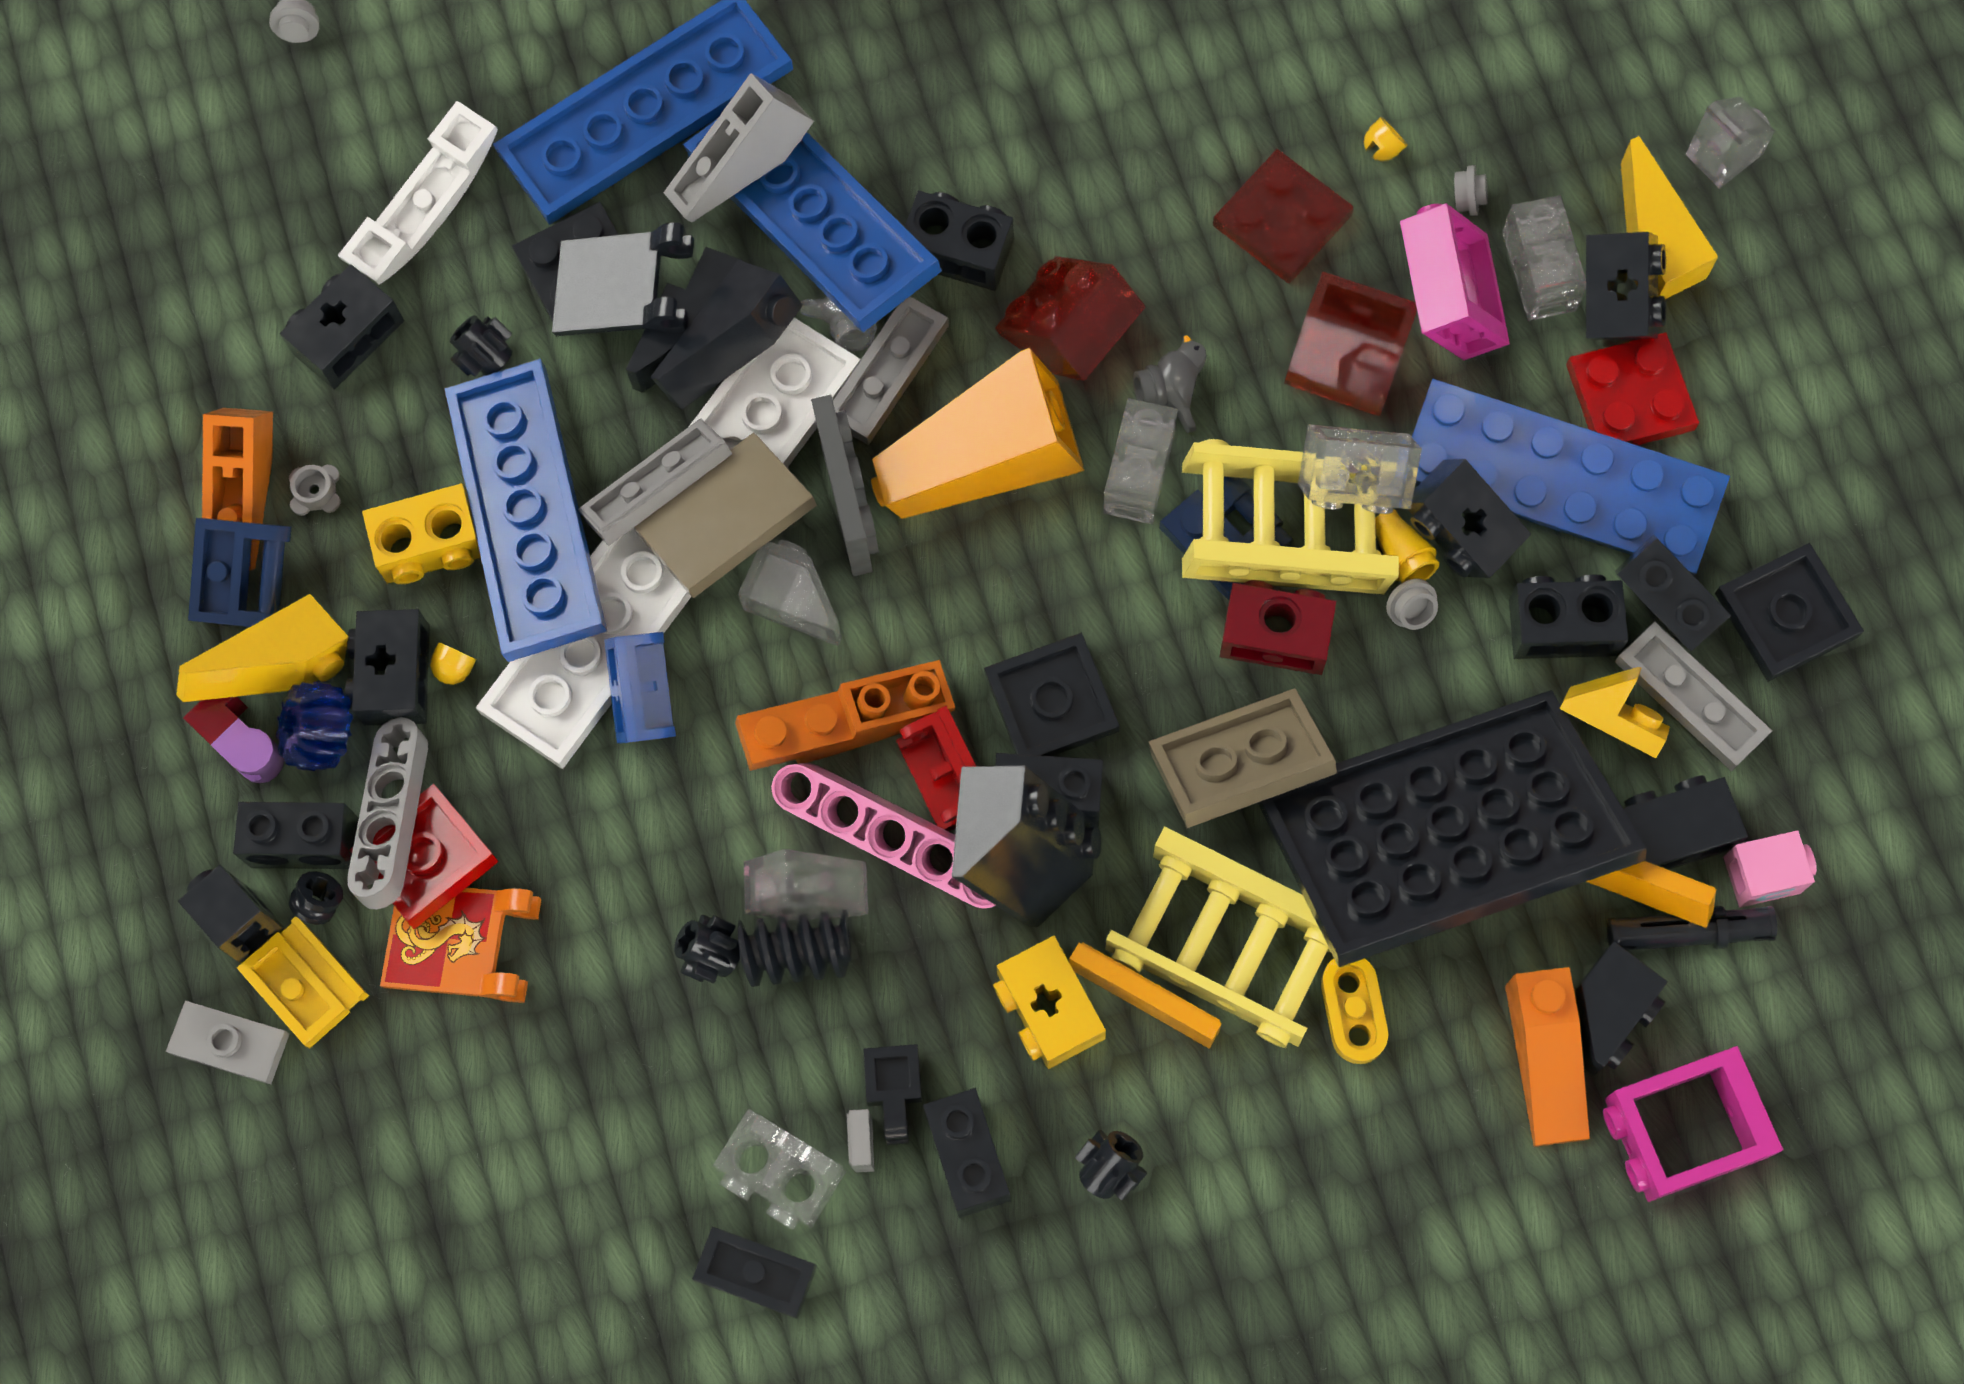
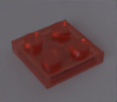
(1283, 216)

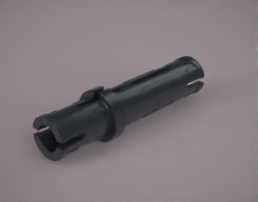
(1672, 931)

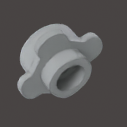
(305, 478)

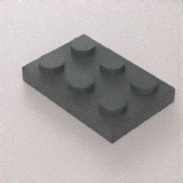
(846, 484)

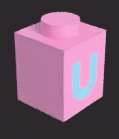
(1770, 868)

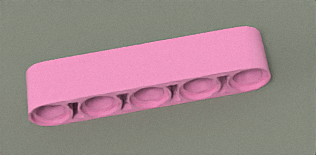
(868, 828)

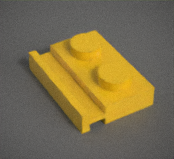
(302, 982)

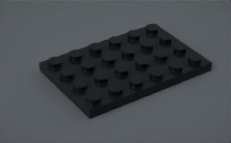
(1451, 828)

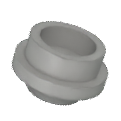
(294, 21)
(1470, 190)
(1412, 604)

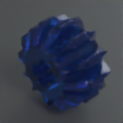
(314, 726)

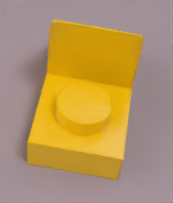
(1604, 707)

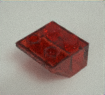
(1071, 315)
(1351, 343)

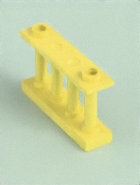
(1264, 559)
(1227, 884)

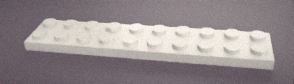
(564, 691)

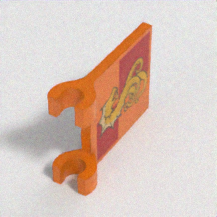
(458, 946)

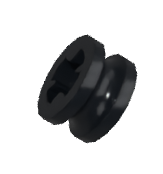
(314, 910)

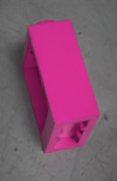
(1454, 281)
(1739, 1100)

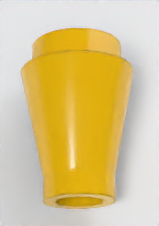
(1400, 539)

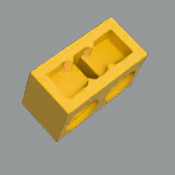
(423, 521)

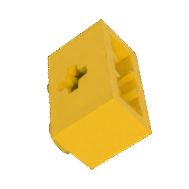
(1048, 971)

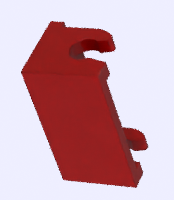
(935, 759)

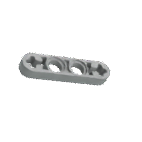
(381, 812)

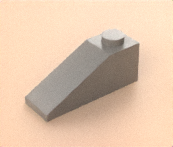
(741, 146)

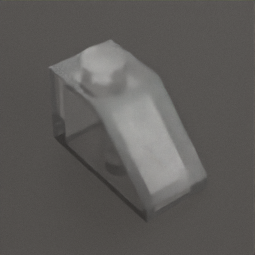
(1729, 139)
(788, 591)
(804, 883)

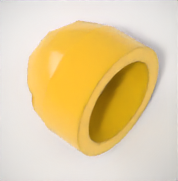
(1386, 138)
(450, 664)

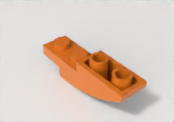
(844, 719)

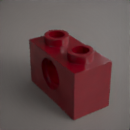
(1251, 641)

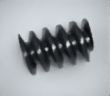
(795, 949)

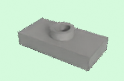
(228, 1042)

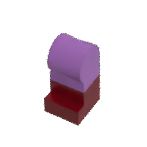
(243, 747)

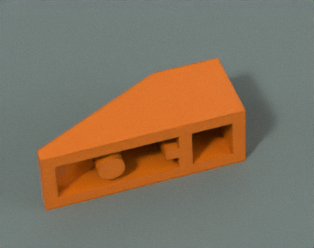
(237, 466)
(1549, 1054)

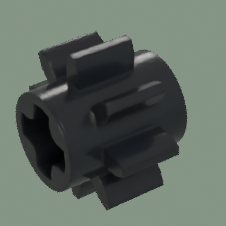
(481, 346)
(707, 948)
(1111, 1164)

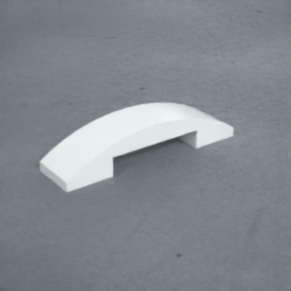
(426, 197)

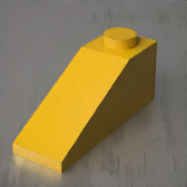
(1656, 208)
(269, 657)

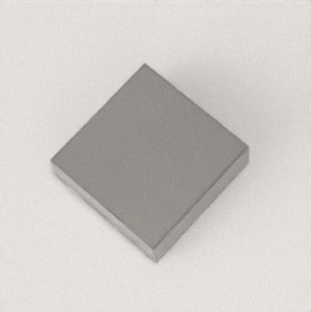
(860, 1140)

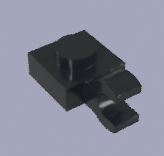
(893, 1081)

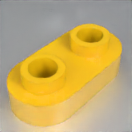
(1355, 1010)

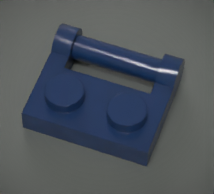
(223, 570)

